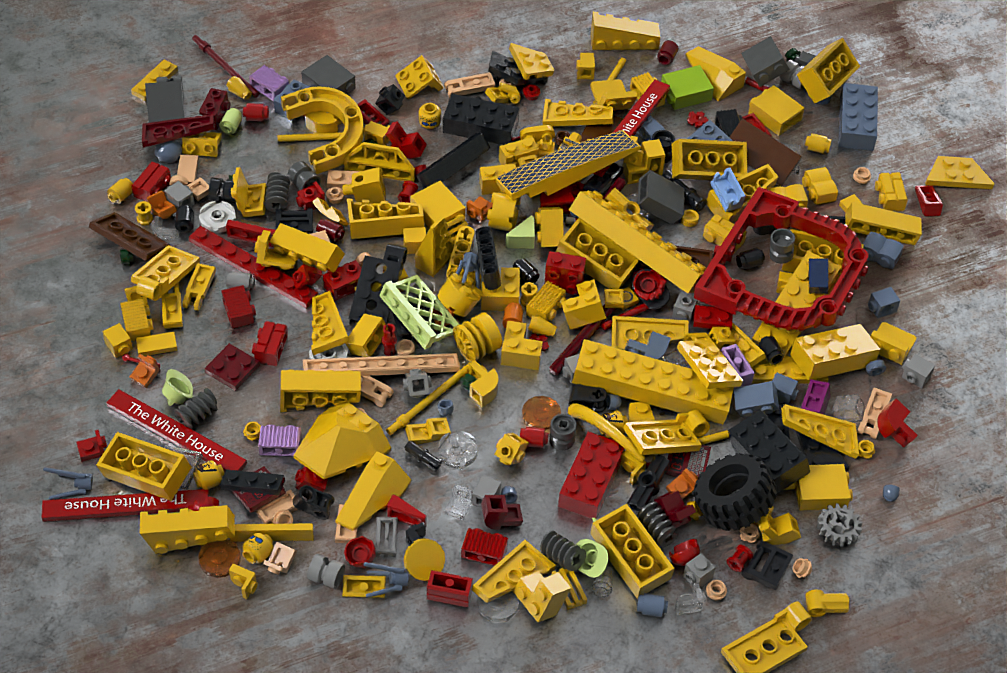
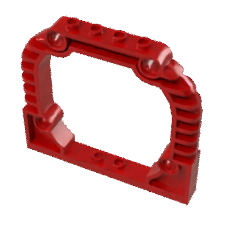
(773, 209)

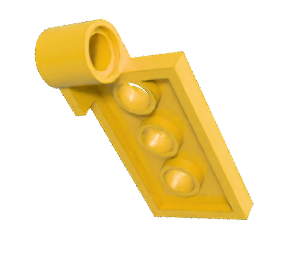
(163, 272)
(708, 361)
(668, 435)
(788, 622)

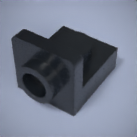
(415, 532)

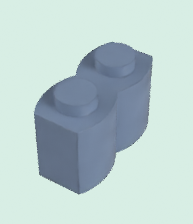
(883, 250)

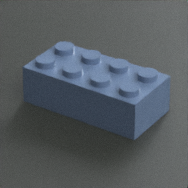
(858, 116)

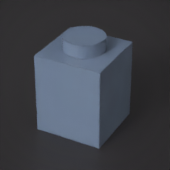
(786, 388)

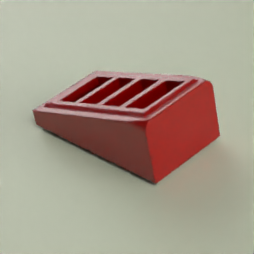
(365, 106)
(929, 203)
(404, 511)

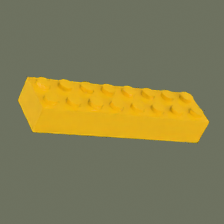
(638, 240)
(649, 381)

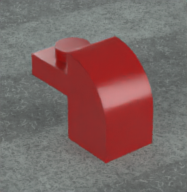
(410, 144)
(892, 423)

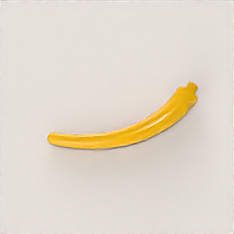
(588, 415)

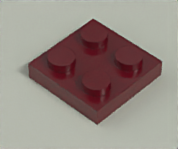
(232, 367)

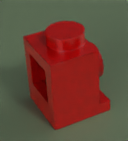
(308, 195)

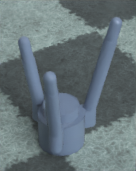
(469, 263)
(82, 481)
(397, 576)

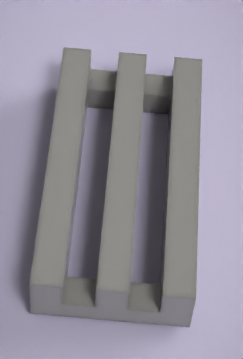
(386, 551)

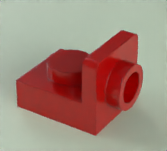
(306, 275)
(91, 447)

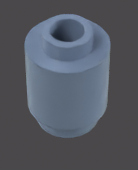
(652, 605)

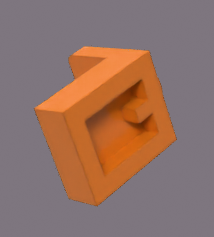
(478, 208)
(145, 371)
(683, 483)

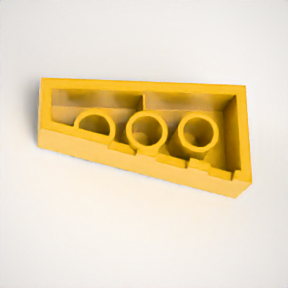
(382, 219)

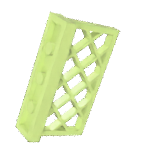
(411, 316)

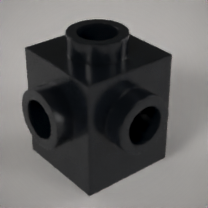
(390, 99)

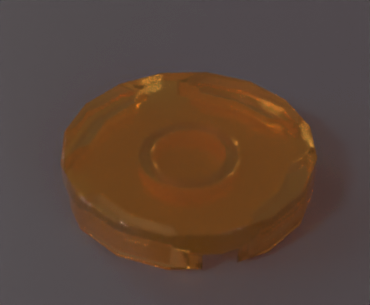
(540, 411)
(218, 557)

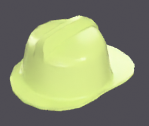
(177, 388)
(596, 558)

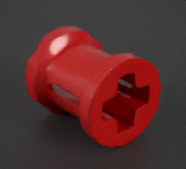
(409, 189)
(743, 558)

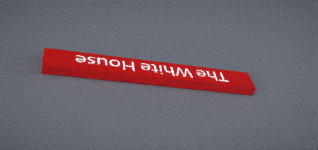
(640, 112)
(174, 431)
(118, 505)

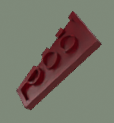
(169, 130)

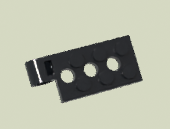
(394, 261)

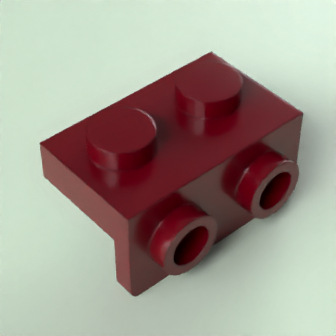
(216, 104)

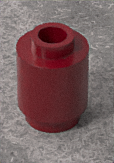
(667, 52)
(334, 230)

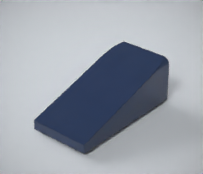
(818, 276)

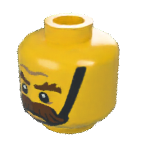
(616, 419)
(208, 475)

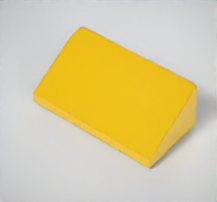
(361, 585)

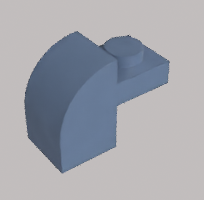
(655, 347)

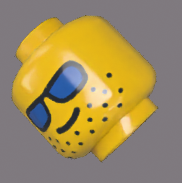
(429, 116)
(257, 548)

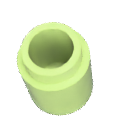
(231, 121)

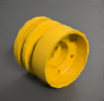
(477, 337)

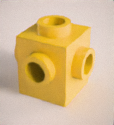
(511, 449)

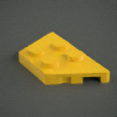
(531, 62)
(958, 173)

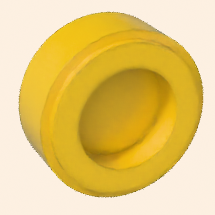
(690, 218)

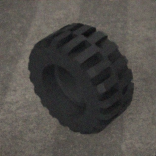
(742, 507)

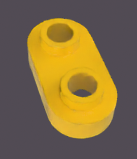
(543, 132)

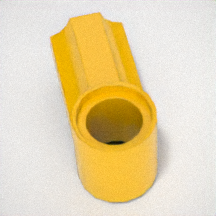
(622, 202)
(820, 603)

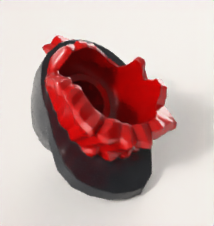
(651, 288)

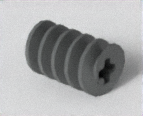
(277, 191)
(196, 408)
(656, 524)
(562, 551)

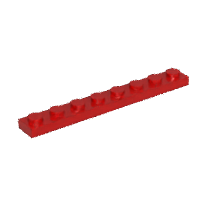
(247, 263)

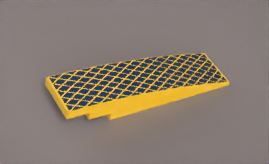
(566, 165)

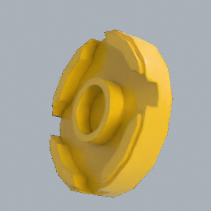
(423, 557)

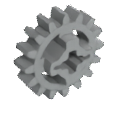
(839, 525)

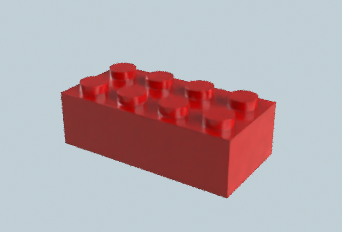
(591, 475)

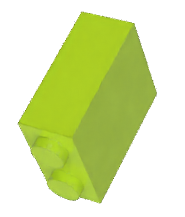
(688, 87)

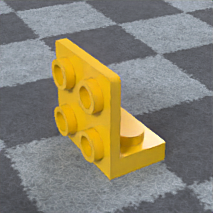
(417, 77)

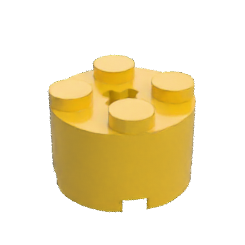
(503, 212)
(459, 295)

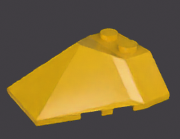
(341, 440)

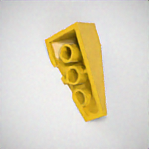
(722, 73)
(435, 248)
(373, 491)

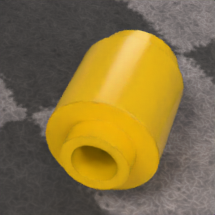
(818, 143)
(120, 190)

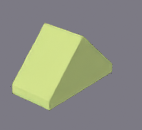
(522, 235)

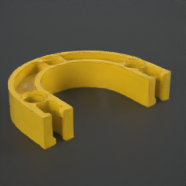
(333, 102)

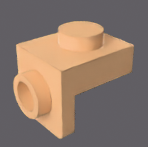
(280, 558)

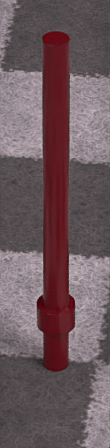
(205, 47)

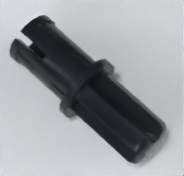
(423, 455)

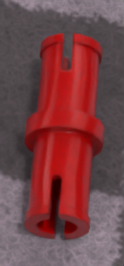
(389, 339)

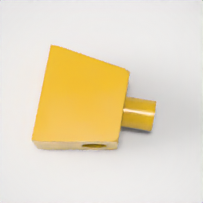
(366, 186)

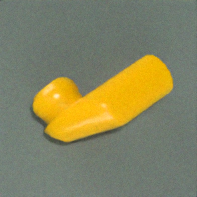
(511, 91)

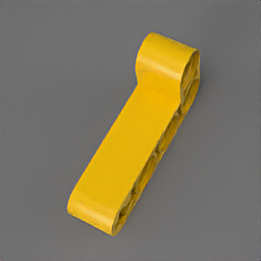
(463, 243)

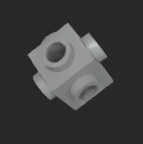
(417, 390)

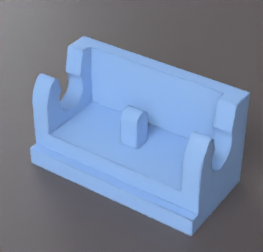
(728, 190)

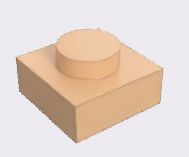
(199, 188)

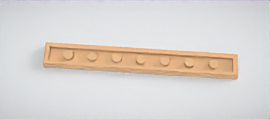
(387, 364)

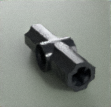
(652, 475)

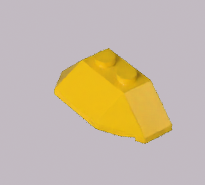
(389, 159)

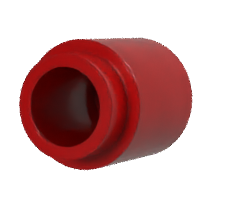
(256, 112)
(535, 436)

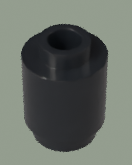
(184, 219)
(750, 258)
(528, 272)
(772, 350)

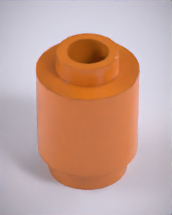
(512, 312)

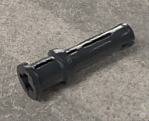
(689, 193)

